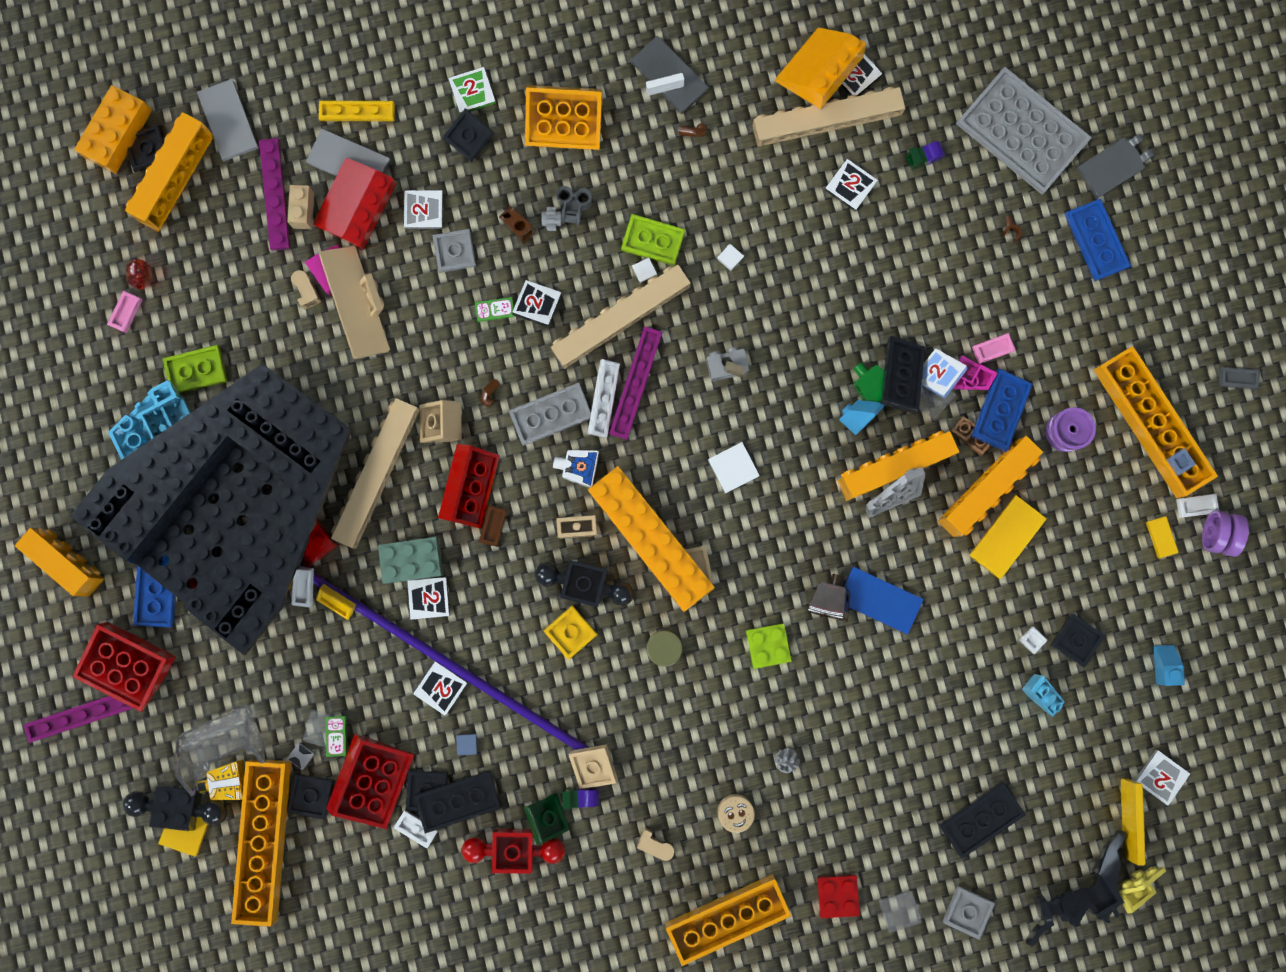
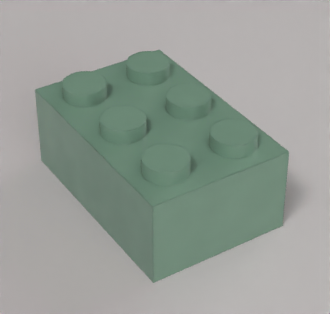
(410, 560)

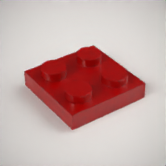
(838, 896)

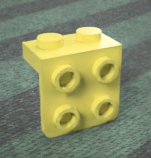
(1139, 888)

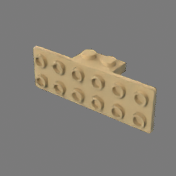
(355, 301)

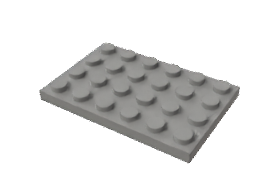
(1023, 130)

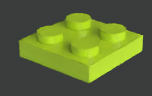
(768, 646)

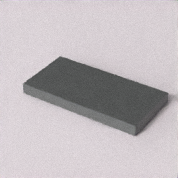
(659, 61)

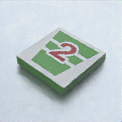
(472, 90)

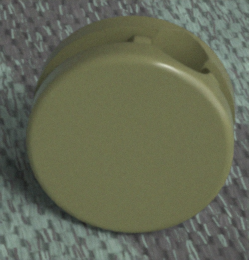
(664, 648)

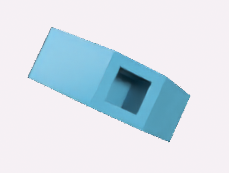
(1043, 694)

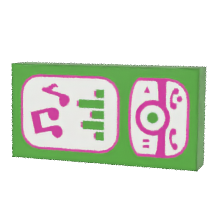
(494, 309)
(336, 736)

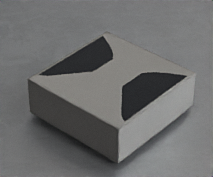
(301, 756)

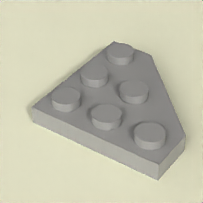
(901, 491)

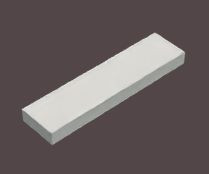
(603, 398)

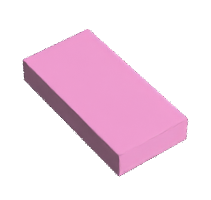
(125, 311)
(993, 348)

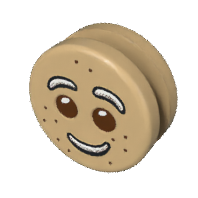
(735, 813)

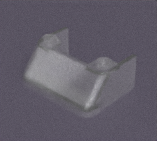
(214, 741)

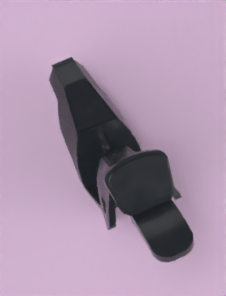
(1098, 900)

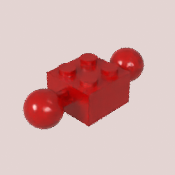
(513, 851)

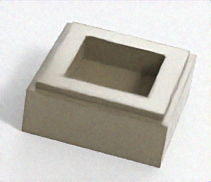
(734, 369)

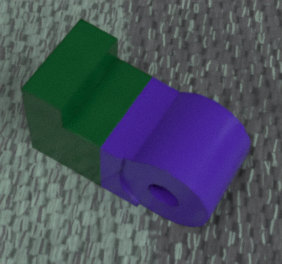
(925, 155)
(580, 798)

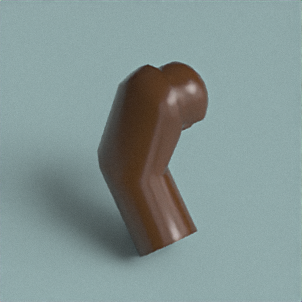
(700, 131)
(487, 391)

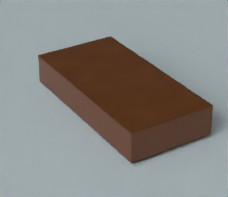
(493, 526)

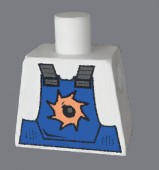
(578, 466)

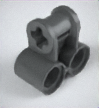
(572, 206)

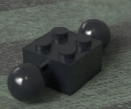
(584, 583)
(175, 808)

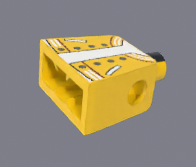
(224, 782)

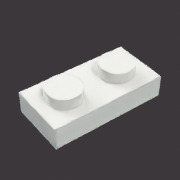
(412, 827)

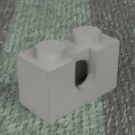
(715, 365)

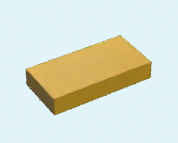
(1162, 537)
(335, 602)

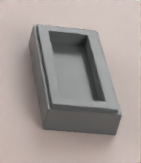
(1238, 378)

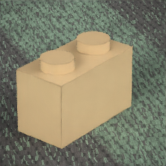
(300, 207)
(576, 527)

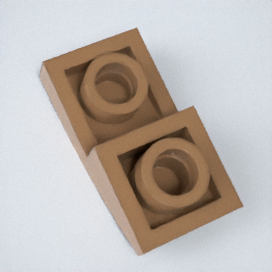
(964, 430)

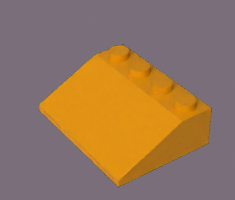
(822, 65)
(563, 117)

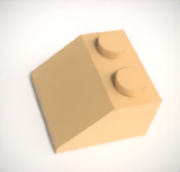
(440, 421)

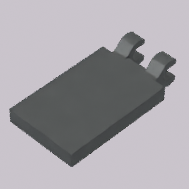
(1113, 166)

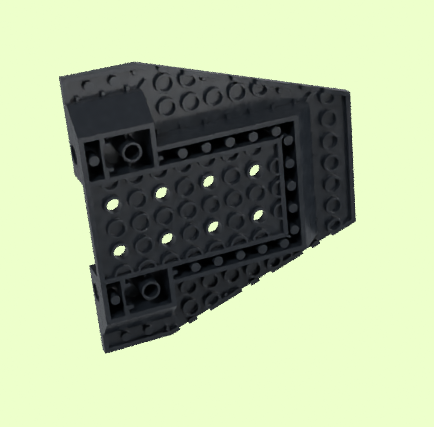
(169, 483)

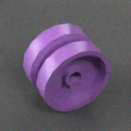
(1073, 419)
(1225, 533)

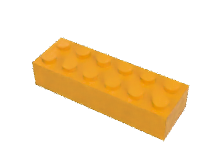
(169, 172)
(891, 468)
(990, 486)
(727, 919)

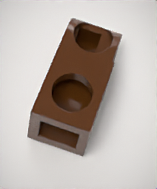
(517, 224)

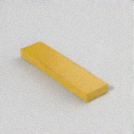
(356, 110)

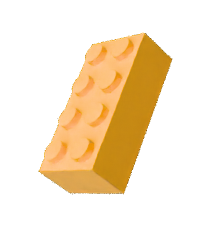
(113, 129)
(60, 561)

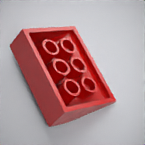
(355, 203)
(123, 665)
(369, 782)

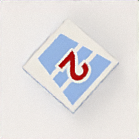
(941, 373)

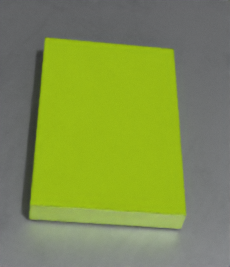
(653, 239)
(196, 369)

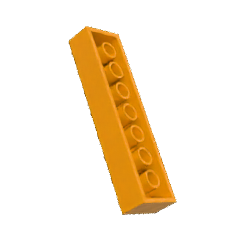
(1153, 420)
(651, 539)
(261, 842)

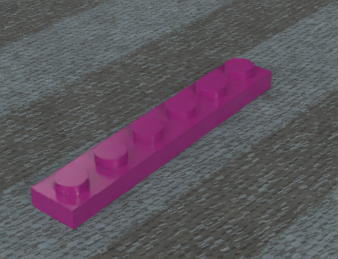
(274, 194)
(635, 383)
(73, 718)

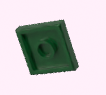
(546, 818)

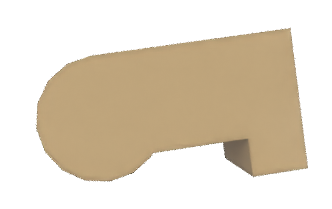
(306, 288)
(661, 849)

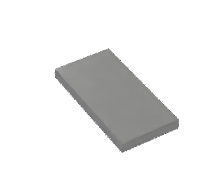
(227, 120)
(331, 150)
(550, 414)

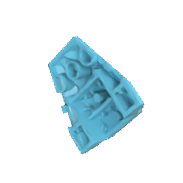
(149, 418)

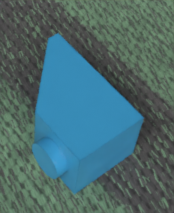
(859, 414)
(1168, 666)

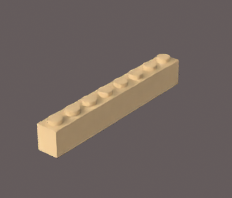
(832, 116)
(621, 316)
(375, 473)

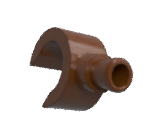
(1011, 226)

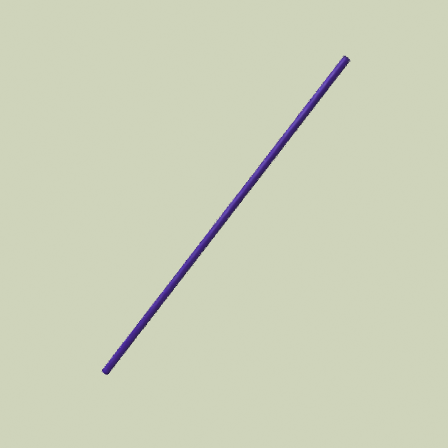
(456, 668)

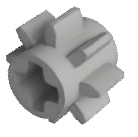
(551, 218)
(787, 760)

